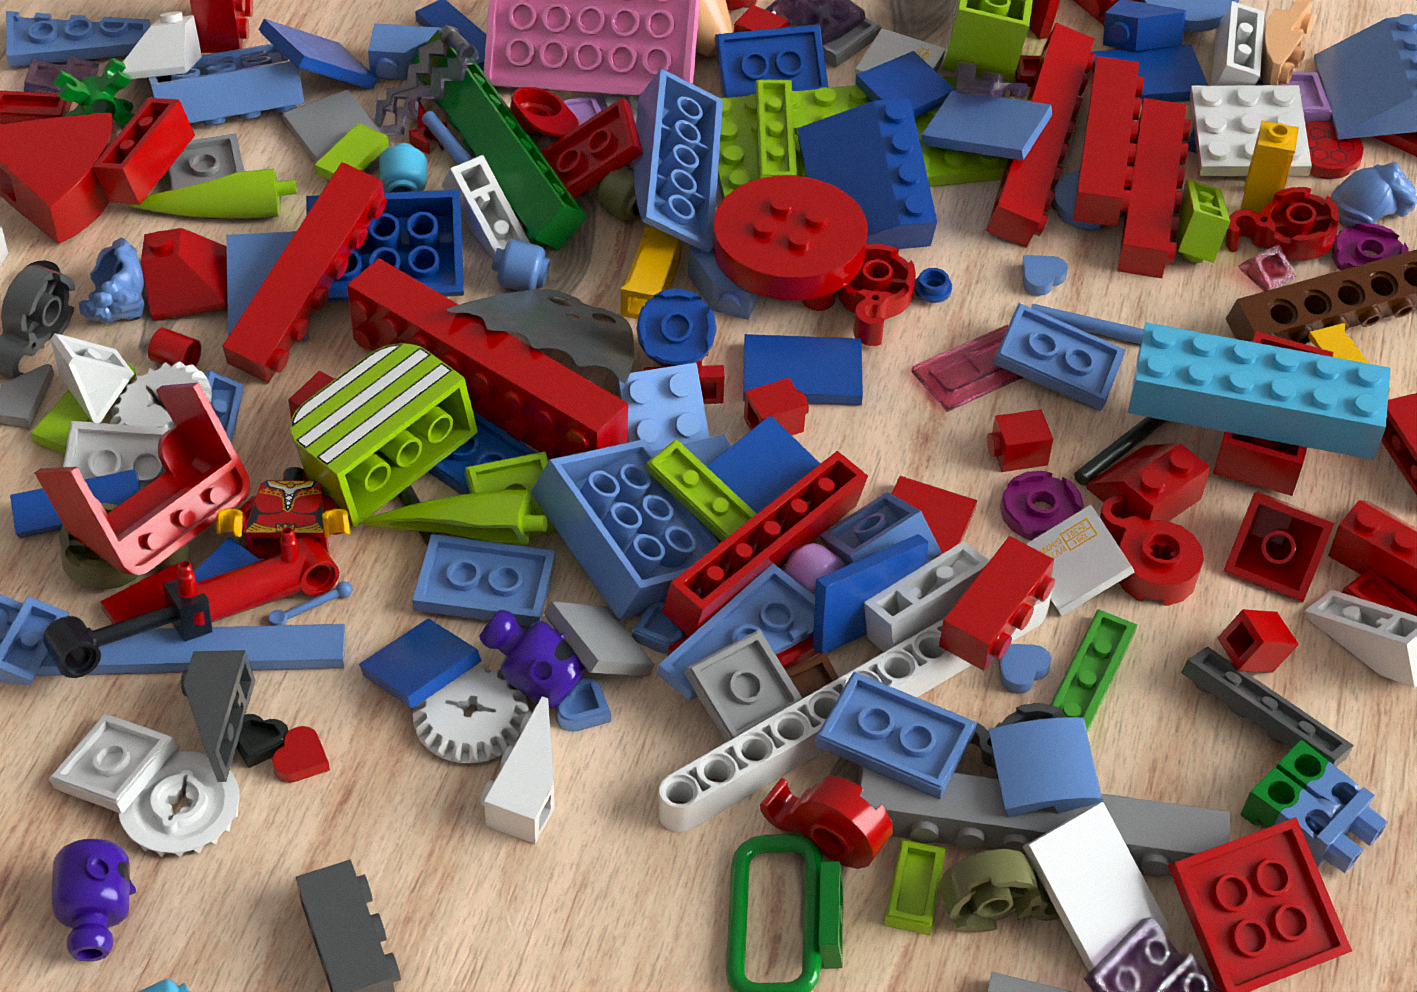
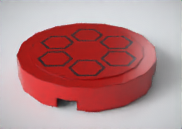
(1329, 155)

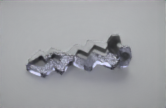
(414, 92)

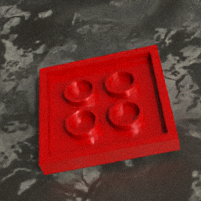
(1259, 908)

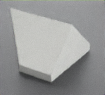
(91, 373)

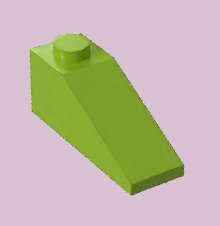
(1201, 222)

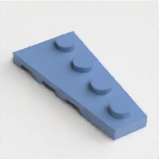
(79, 38)
(768, 603)

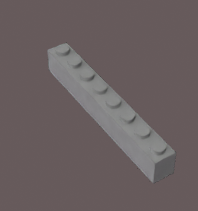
(975, 818)

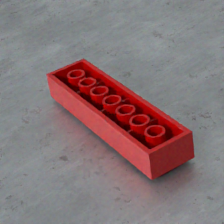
(504, 377)

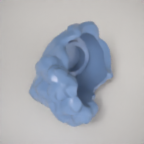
(1373, 194)
(117, 284)

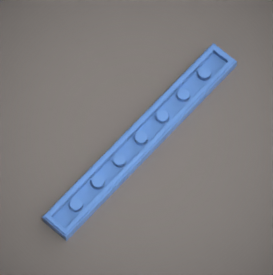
(265, 646)

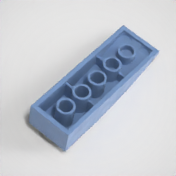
(680, 158)

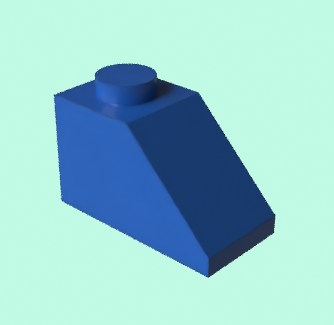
(1143, 26)

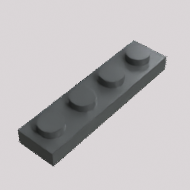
(1263, 706)

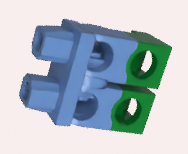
(1322, 801)

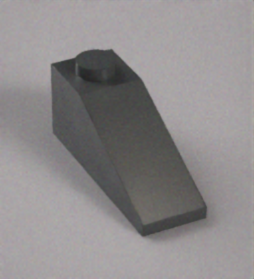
(219, 696)

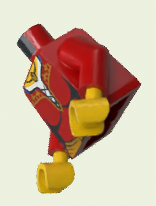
(280, 505)

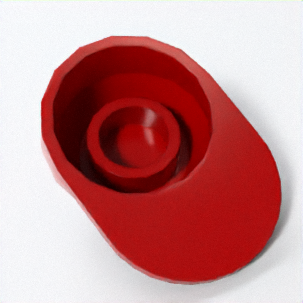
(542, 112)

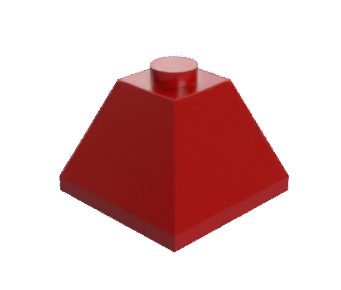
(183, 273)
(1279, 546)

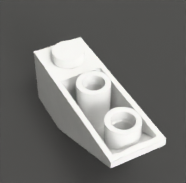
(524, 789)

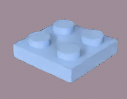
(665, 406)

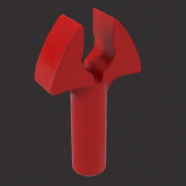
(419, 136)

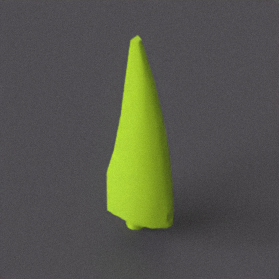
(229, 197)
(481, 516)

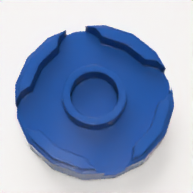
(676, 328)

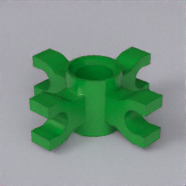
(97, 93)

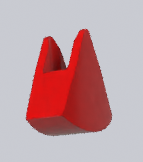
(50, 171)

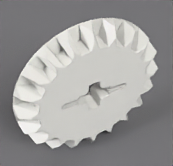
(138, 404)
(477, 738)
(209, 814)

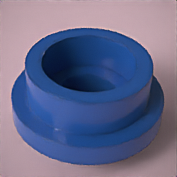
(933, 285)

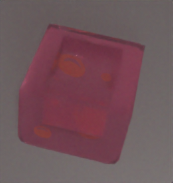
(1268, 269)

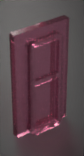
(965, 371)

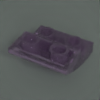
(833, 16)
(1148, 963)

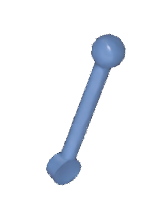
(279, 617)

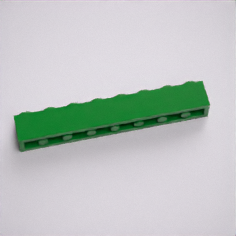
(518, 165)

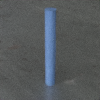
(445, 137)
(1094, 325)

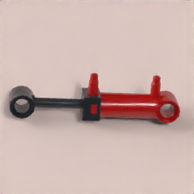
(196, 605)

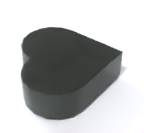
(260, 738)

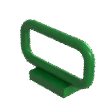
(821, 916)

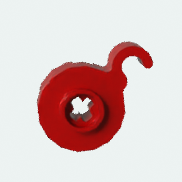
(1294, 219)
(878, 291)
(1161, 553)
(833, 818)

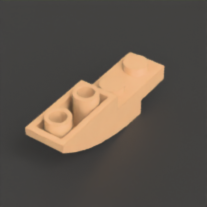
(1283, 42)

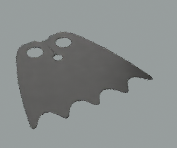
(547, 326)

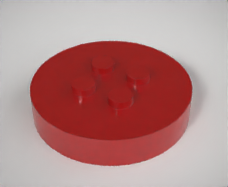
(789, 237)

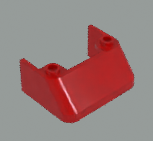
(171, 510)

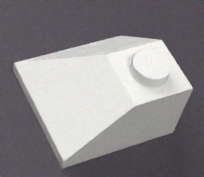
(165, 48)

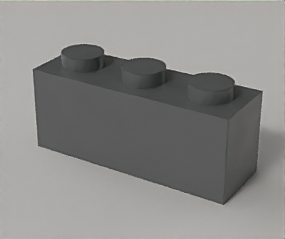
(345, 930)

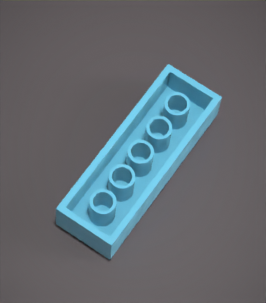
(1260, 391)

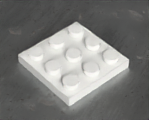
(1229, 122)

